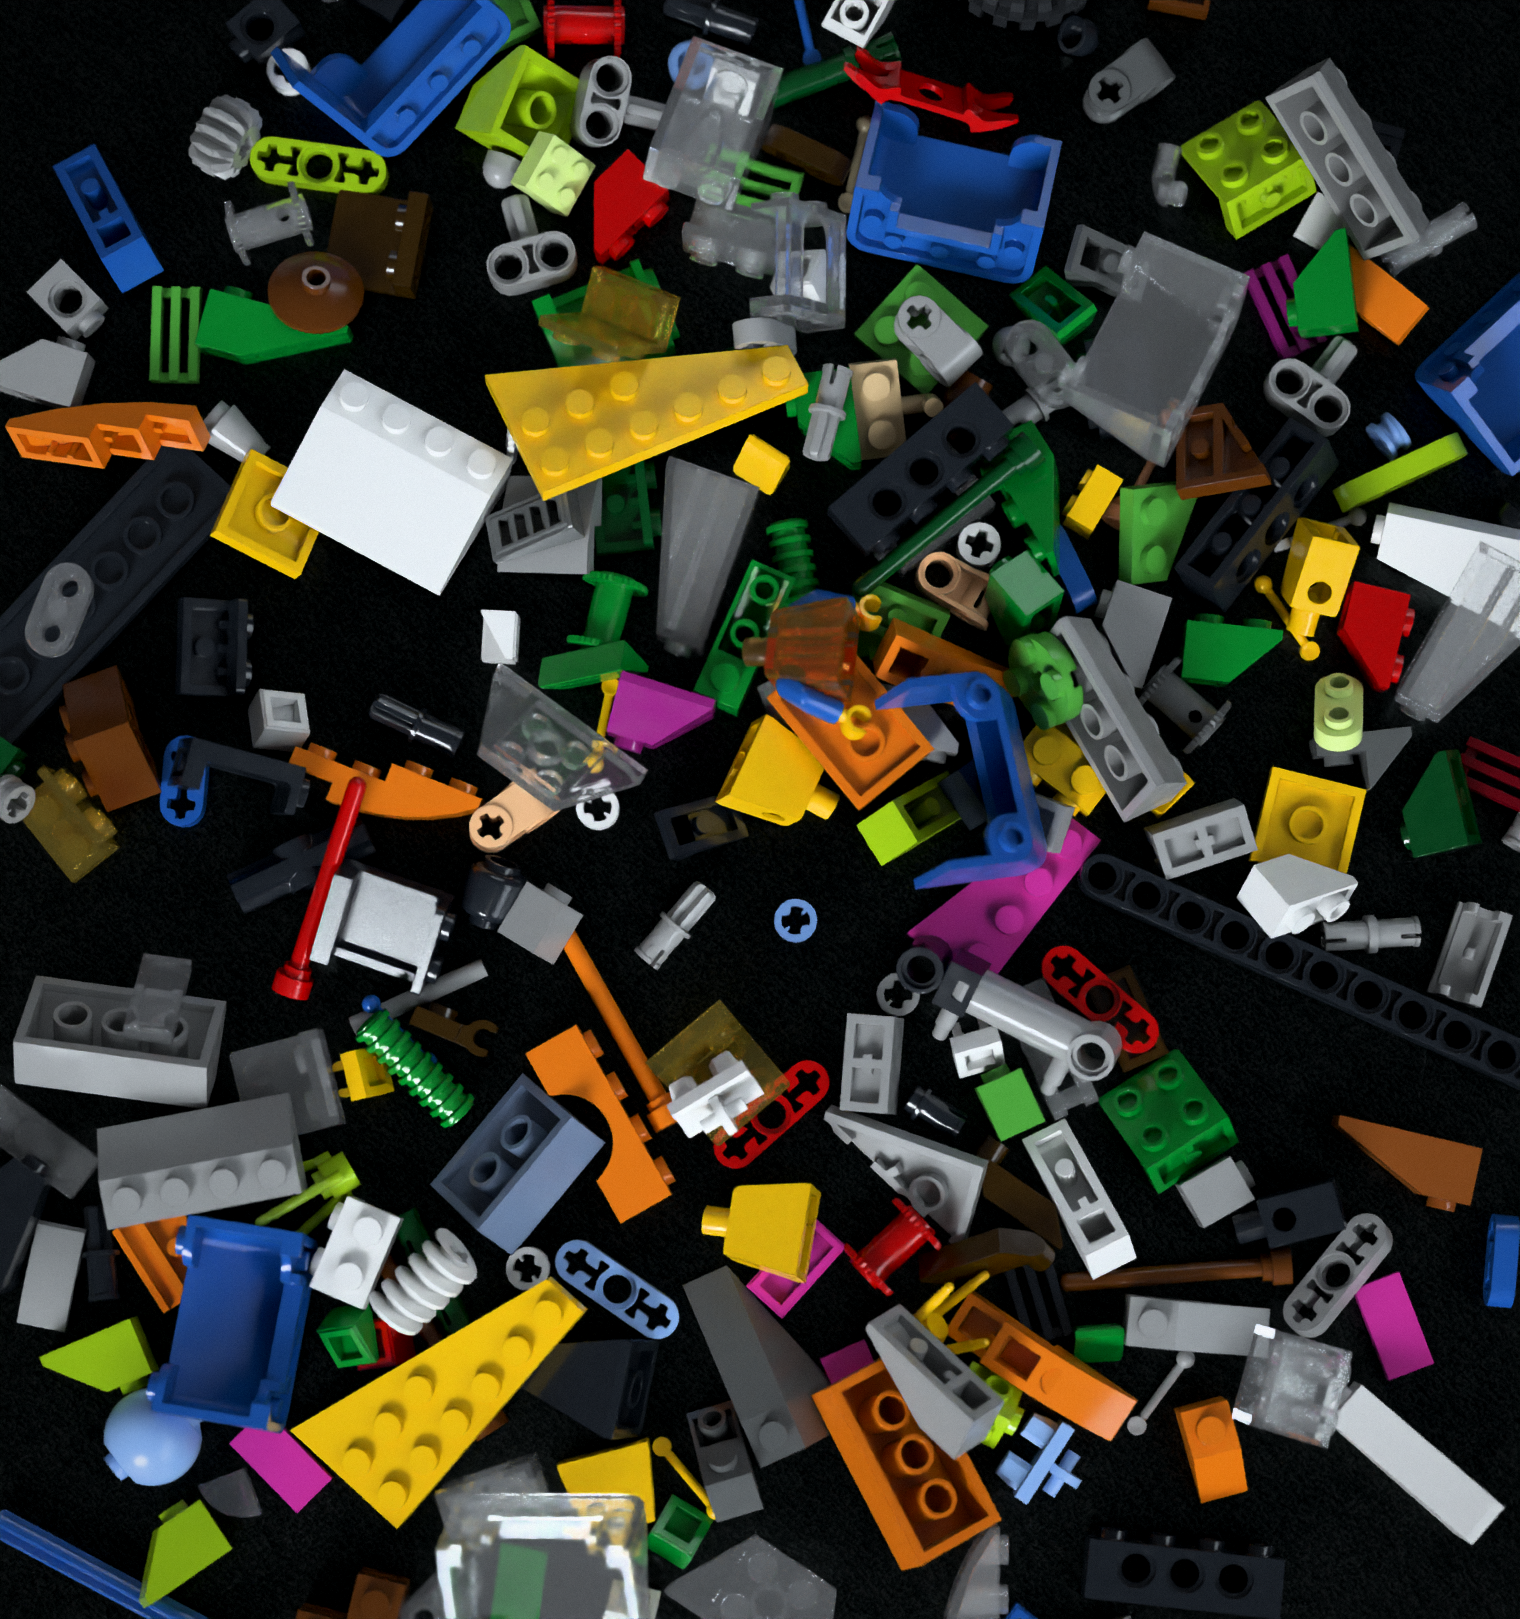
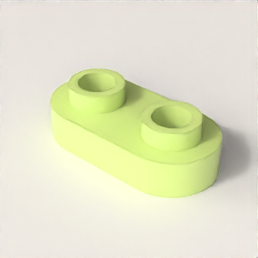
(1338, 712)

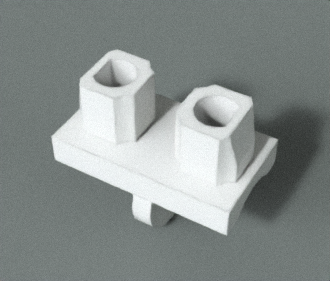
(715, 1100)

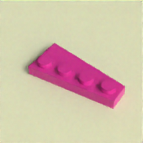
(999, 913)

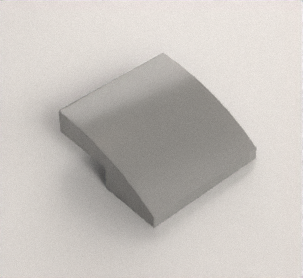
(568, 558)

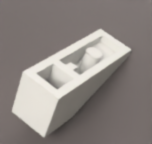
(1080, 1199)

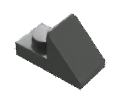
(1094, 261)
(1374, 753)

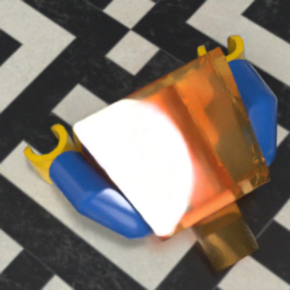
(814, 654)

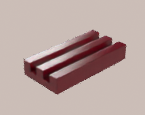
(1470, 762)

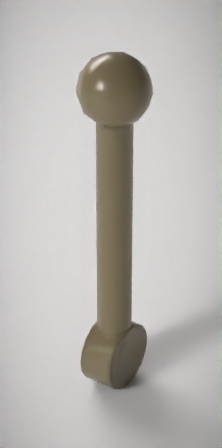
(845, 199)

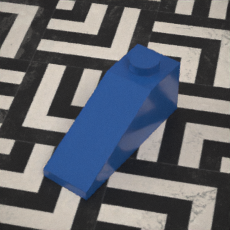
(108, 219)

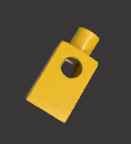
(1318, 555)
(775, 777)
(768, 1227)
(613, 1471)

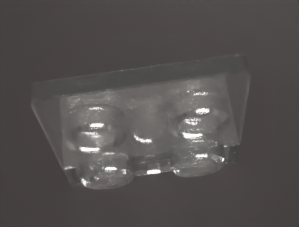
(731, 237)
(297, 1067)

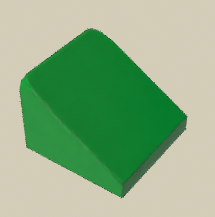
(350, 1336)
(1098, 1342)
(678, 1532)

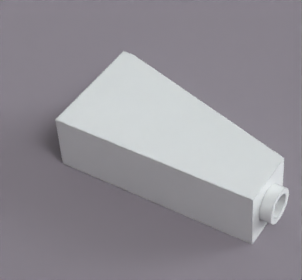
(1436, 544)
(1415, 1464)

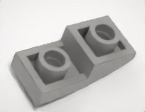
(51, 1275)

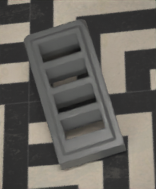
(567, 530)

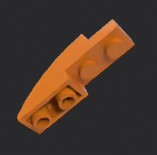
(404, 794)
(1042, 1369)

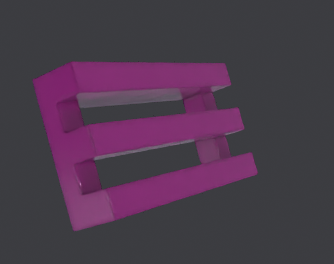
(1269, 271)

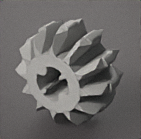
(225, 136)

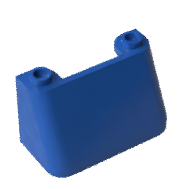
(951, 200)
(1478, 378)
(236, 1325)

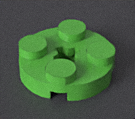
(1043, 680)

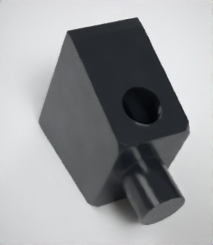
(1316, 1211)

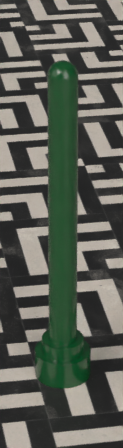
(1018, 459)

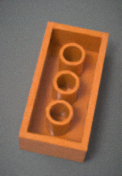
(908, 1481)

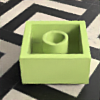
(552, 173)

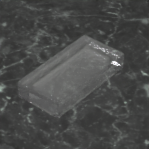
(157, 999)

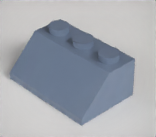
(517, 1164)

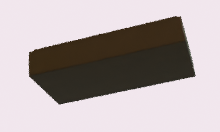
(1103, 1001)

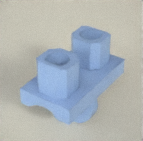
(1026, 1476)

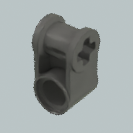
(1131, 78)

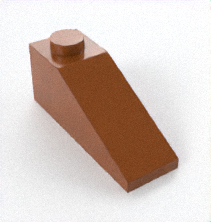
(1423, 1163)

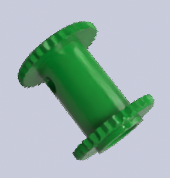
(607, 609)

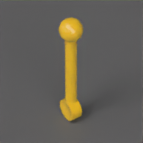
(1263, 584)
(609, 689)
(663, 1447)

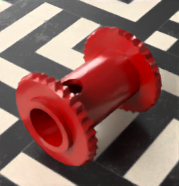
(583, 25)
(892, 1246)

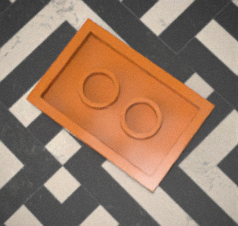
(864, 765)

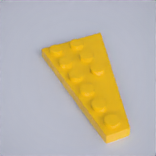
(611, 415)
(422, 1416)

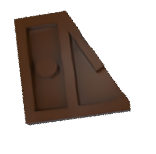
(1215, 456)

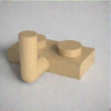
(882, 408)

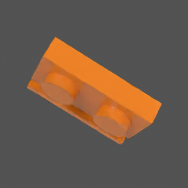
(153, 1255)

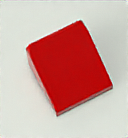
(392, 1345)

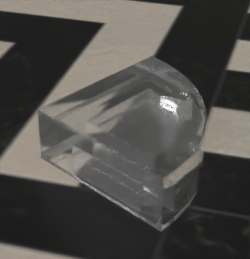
(232, 1494)

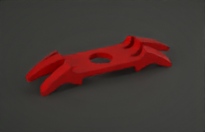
(888, 82)

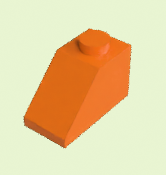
(1212, 1448)

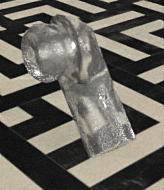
(1163, 177)

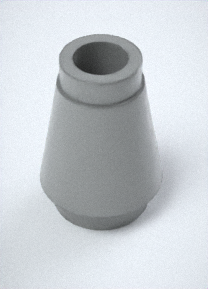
(233, 432)

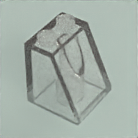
(713, 124)

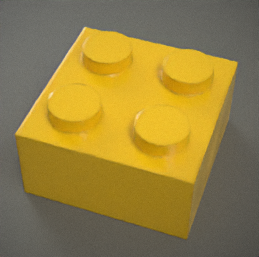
(1096, 493)

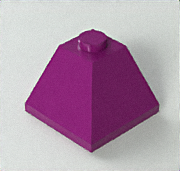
(654, 713)

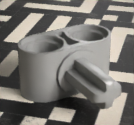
(613, 106)
(528, 249)
(1315, 385)

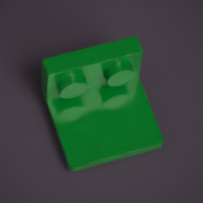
(1169, 1120)

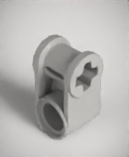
(941, 345)

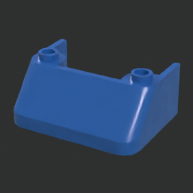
(407, 76)
(1014, 828)

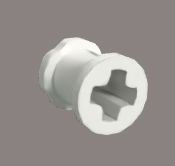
(969, 535)

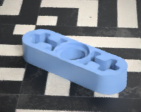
(581, 1277)

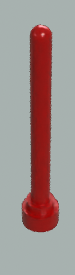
(295, 977)

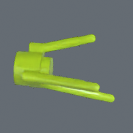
(332, 1179)

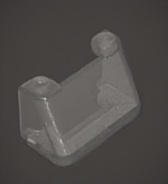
(1156, 346)
(561, 1563)

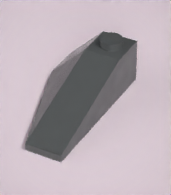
(760, 1366)

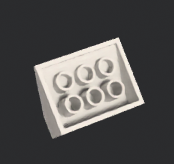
(392, 482)

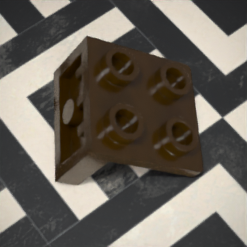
(382, 239)

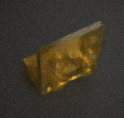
(617, 317)
(66, 827)
(705, 1039)

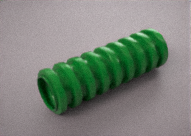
(793, 555)
(414, 1068)

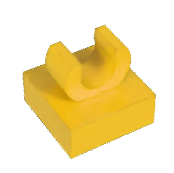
(363, 1075)

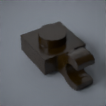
(442, 1022)

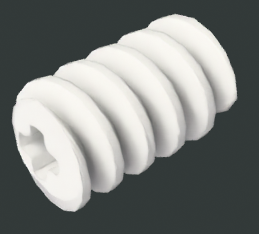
(427, 1286)

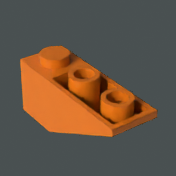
(916, 653)

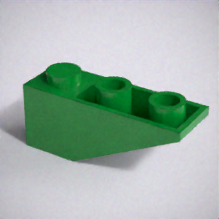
(251, 332)
(1034, 501)
(724, 673)

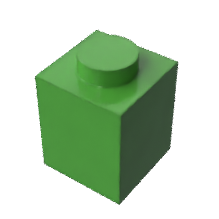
(1008, 1102)

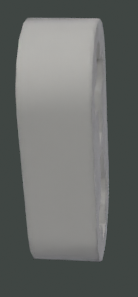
(763, 333)

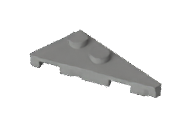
(928, 1173)

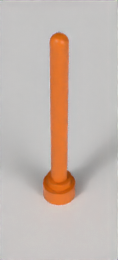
(659, 1114)

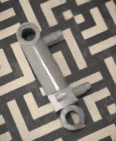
(973, 989)

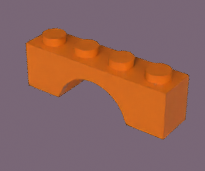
(571, 1067)

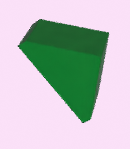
(1054, 304)

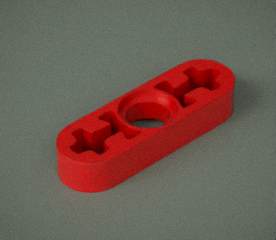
(1079, 967)
(806, 1098)

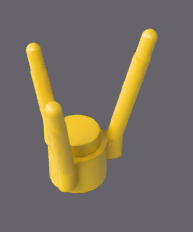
(932, 1311)

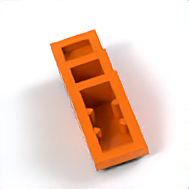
(96, 431)

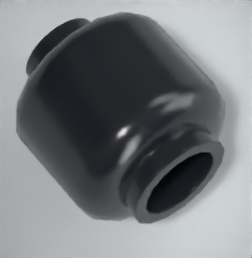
(491, 890)

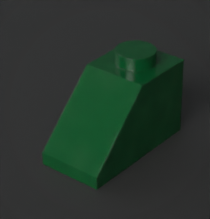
(1440, 809)

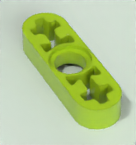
(283, 172)
(1400, 472)

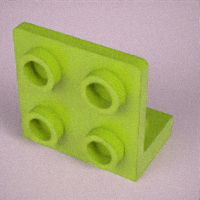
(1250, 168)

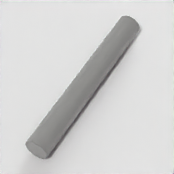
(444, 985)

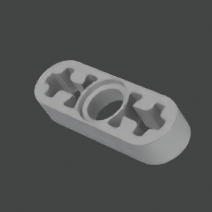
(1334, 1254)

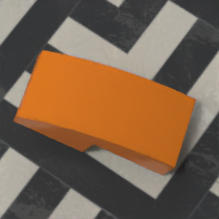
(1384, 300)

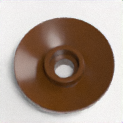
(313, 307)

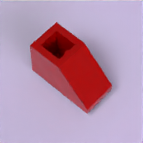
(623, 206)
(1372, 631)

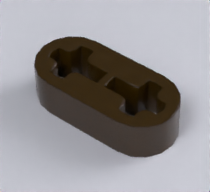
(806, 154)

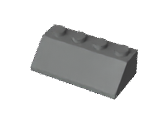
(1348, 160)
(1114, 728)
(77, 1044)
(199, 1161)

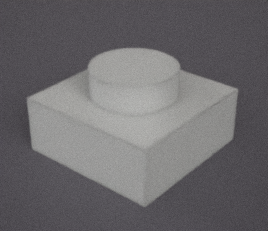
(1055, 821)

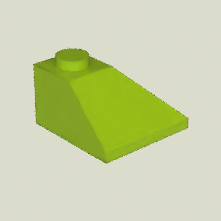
(517, 101)

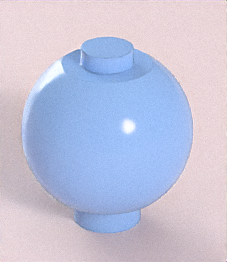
(149, 1444)

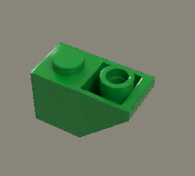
(1220, 652)

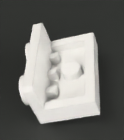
(354, 1252)

